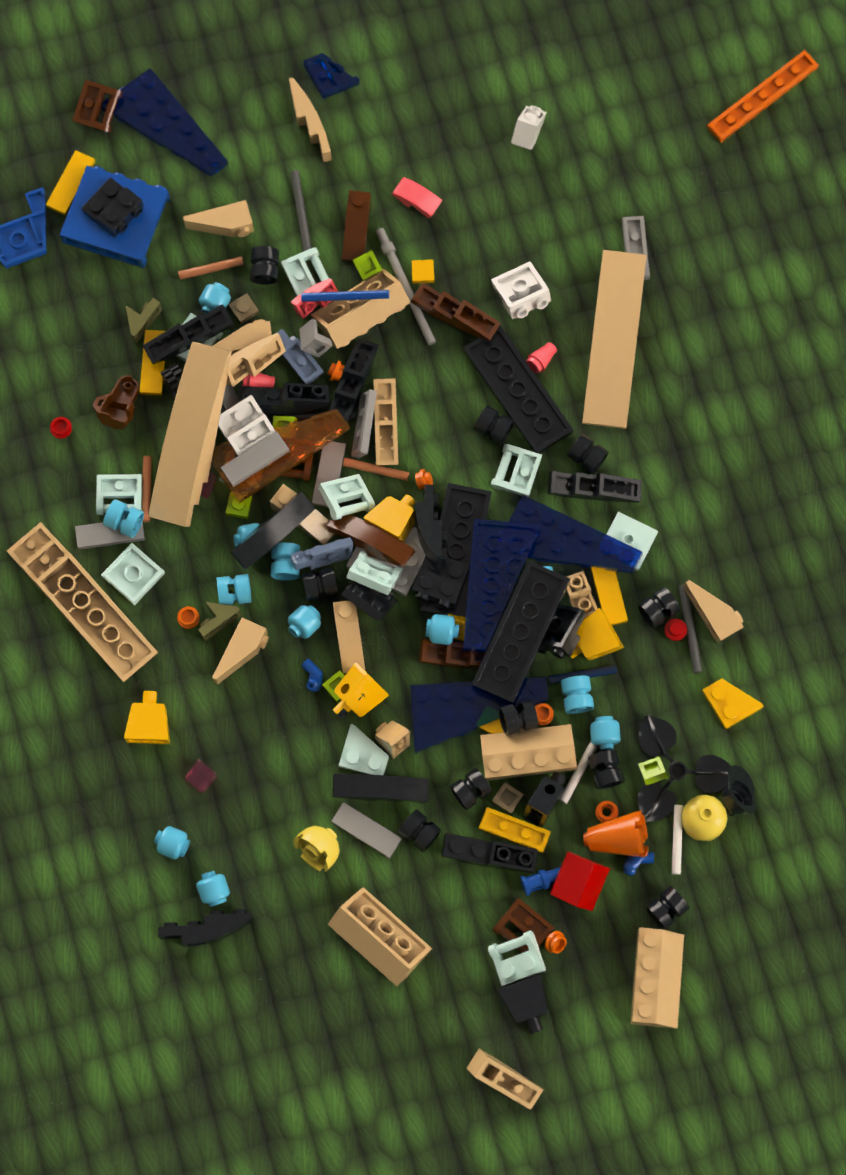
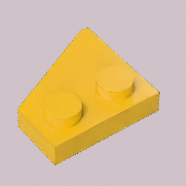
(730, 703)

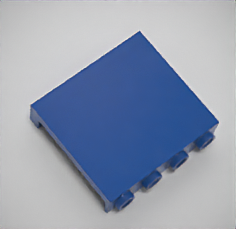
(134, 242)

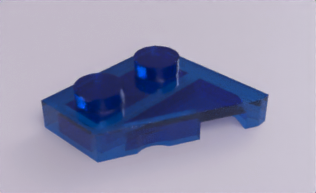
(328, 76)

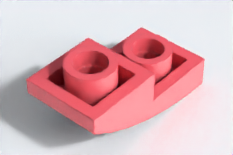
(418, 196)
(304, 308)

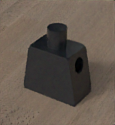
(544, 800)
(525, 1002)

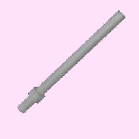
(389, 250)

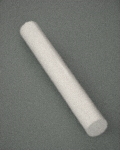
(577, 774)
(677, 840)

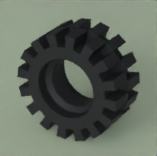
(172, 378)

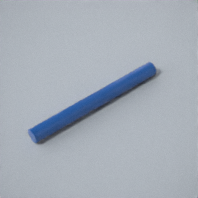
(345, 295)

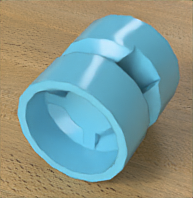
(116, 517)
(282, 566)
(242, 589)
(576, 690)

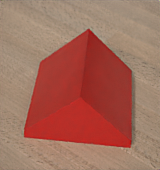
(579, 881)

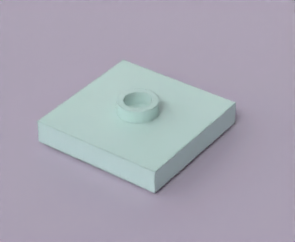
(633, 533)
(133, 574)

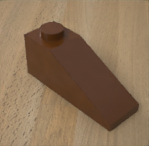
(356, 224)

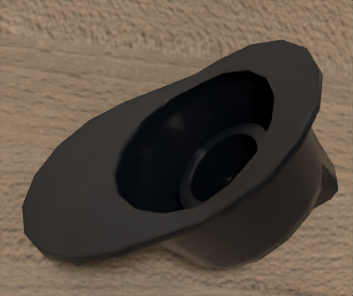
(739, 792)

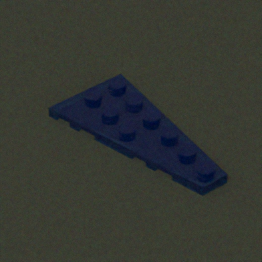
(160, 117)
(572, 542)
(495, 566)
(459, 707)

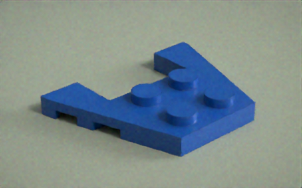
(25, 236)

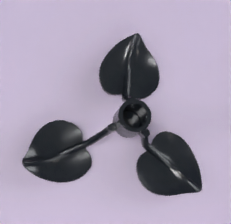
(657, 801)

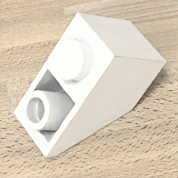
(528, 127)

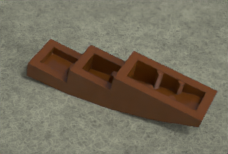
(456, 313)
(373, 539)
(449, 655)

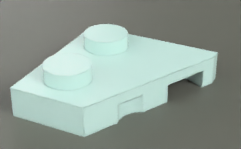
(362, 754)

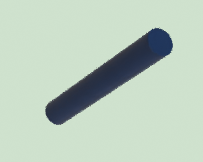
(594, 672)

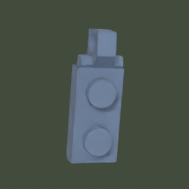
(300, 361)
(323, 554)

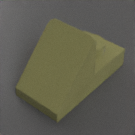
(140, 322)
(223, 617)

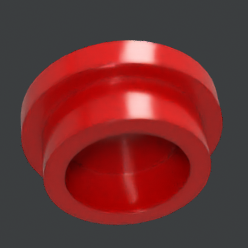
(60, 427)
(675, 629)

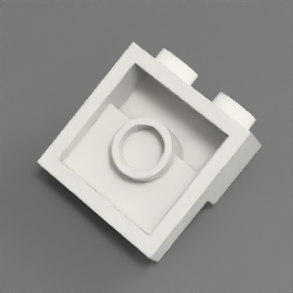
(522, 290)

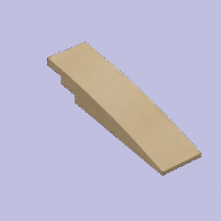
(614, 339)
(190, 435)
(82, 602)

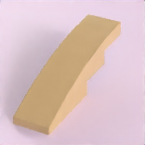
(308, 116)
(254, 358)
(386, 422)

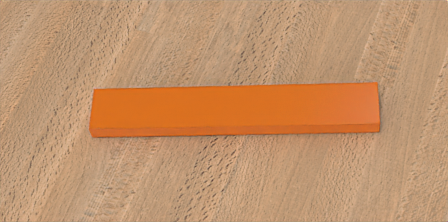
(762, 96)

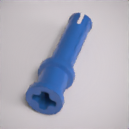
(538, 881)

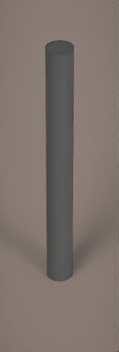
(302, 219)
(691, 634)

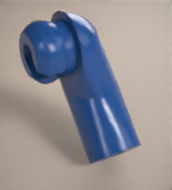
(315, 676)
(633, 862)

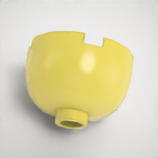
(704, 818)
(318, 847)

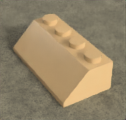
(352, 318)
(528, 752)
(379, 936)
(657, 978)

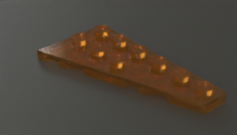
(302, 440)

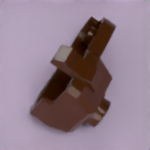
(118, 406)

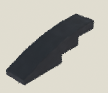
(181, 336)
(354, 378)
(595, 487)
(272, 530)
(380, 788)

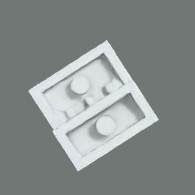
(245, 425)

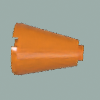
(619, 836)

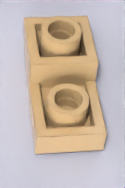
(580, 593)

